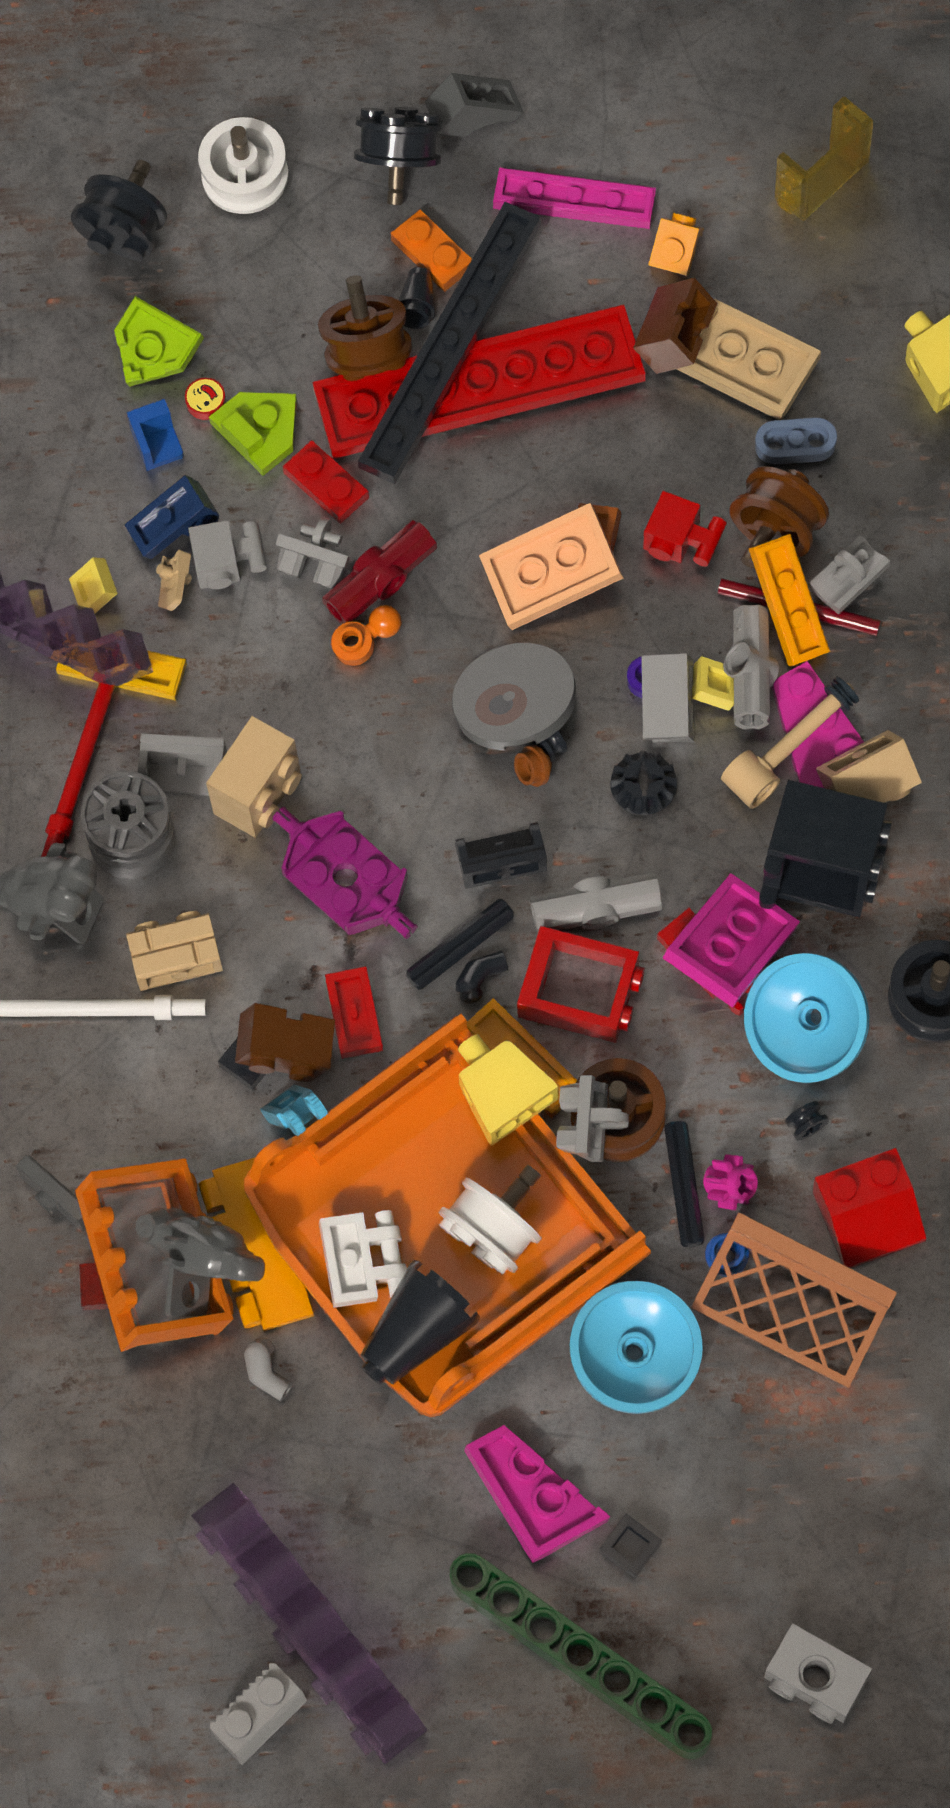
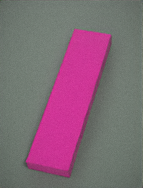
(575, 197)

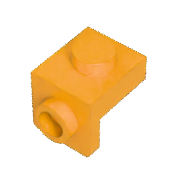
(675, 244)

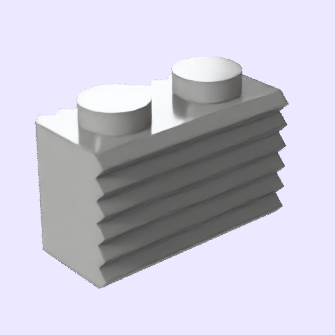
(257, 1713)

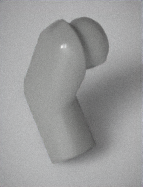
(260, 1370)

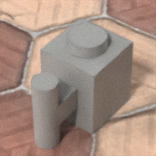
(218, 554)

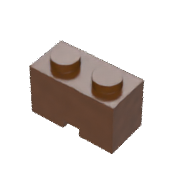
(674, 325)
(283, 1044)

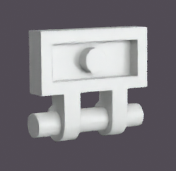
(350, 1261)

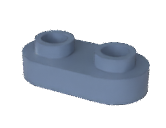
(795, 438)

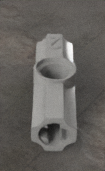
(751, 667)
(596, 903)

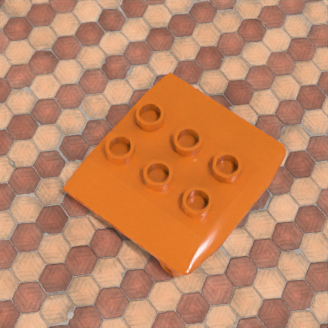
(406, 1150)

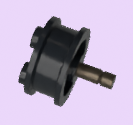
(398, 142)
(119, 214)
(922, 991)

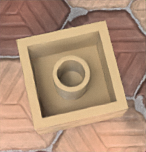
(254, 777)

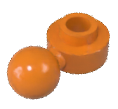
(383, 623)

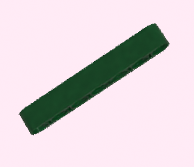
(571, 1635)

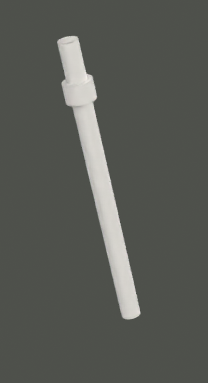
(161, 1007)

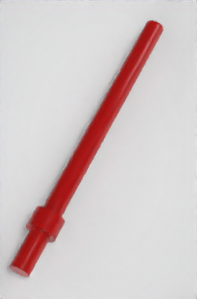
(60, 823)

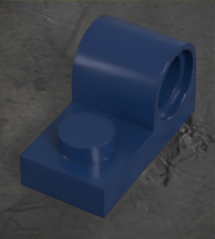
(170, 516)

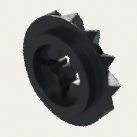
(629, 794)

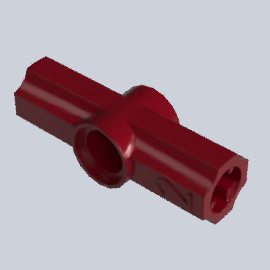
(379, 572)

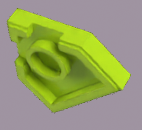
(153, 343)
(258, 427)

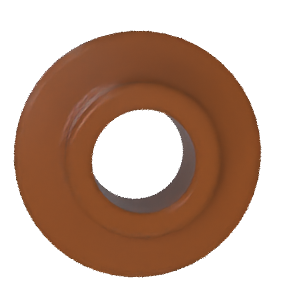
(533, 766)

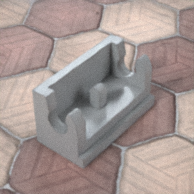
(667, 698)
(180, 762)

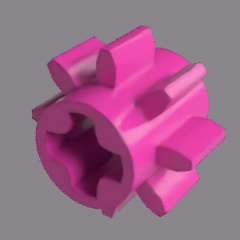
(730, 1181)

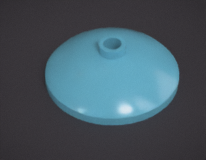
(781, 1023)
(641, 1317)

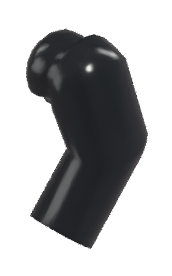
(475, 973)

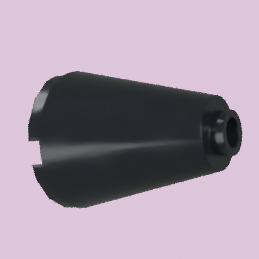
(415, 1325)

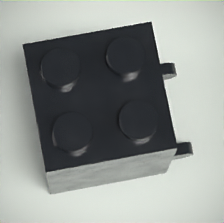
(825, 850)

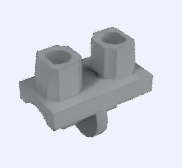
(331, 563)
(849, 574)

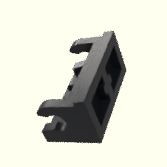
(502, 857)

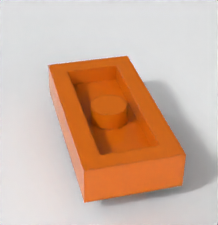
(431, 249)

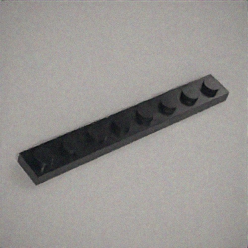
(449, 343)

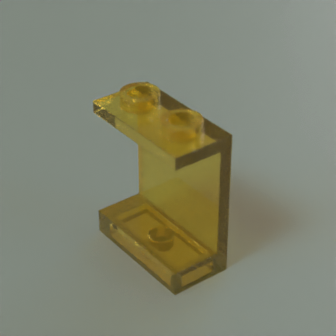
(850, 144)

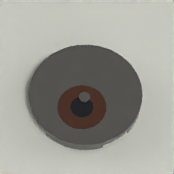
(514, 696)

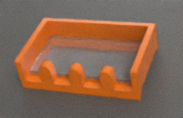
(133, 1270)

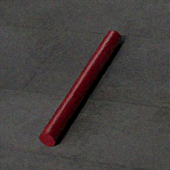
(825, 613)

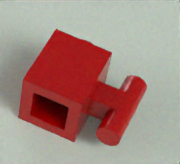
(676, 526)

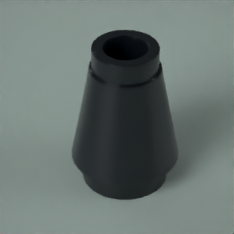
(418, 298)

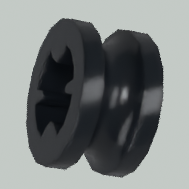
(553, 745)
(807, 1120)

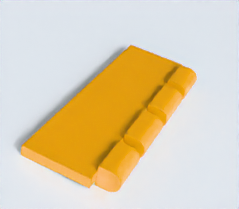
(280, 1294)

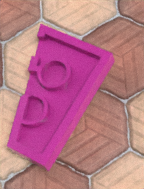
(795, 697)
(531, 1496)

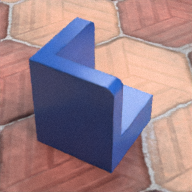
(155, 434)

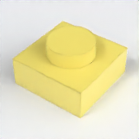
(93, 584)
(712, 684)

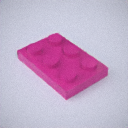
(730, 940)

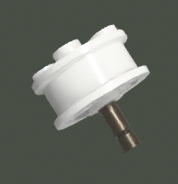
(243, 165)
(492, 1222)

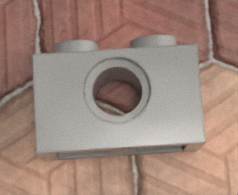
(804, 1650)

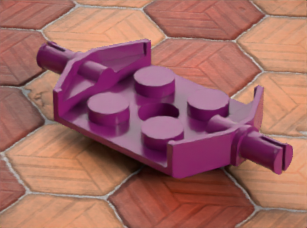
(330, 845)

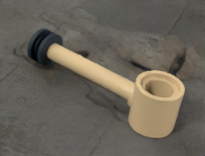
(754, 777)

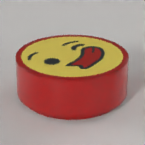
(204, 397)

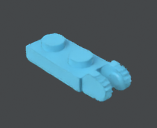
(294, 1109)

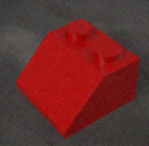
(869, 1208)

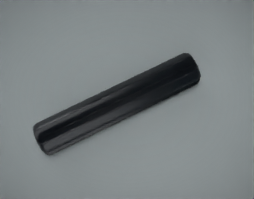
(459, 944)
(684, 1184)

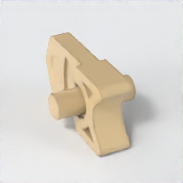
(174, 575)

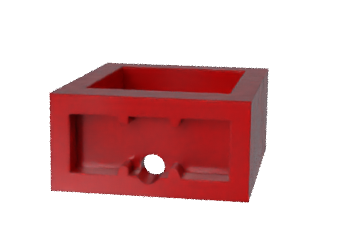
(572, 1019)

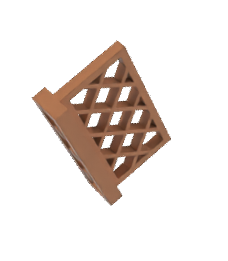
(810, 1265)

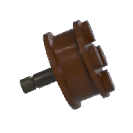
(364, 333)
(778, 506)
(640, 1095)

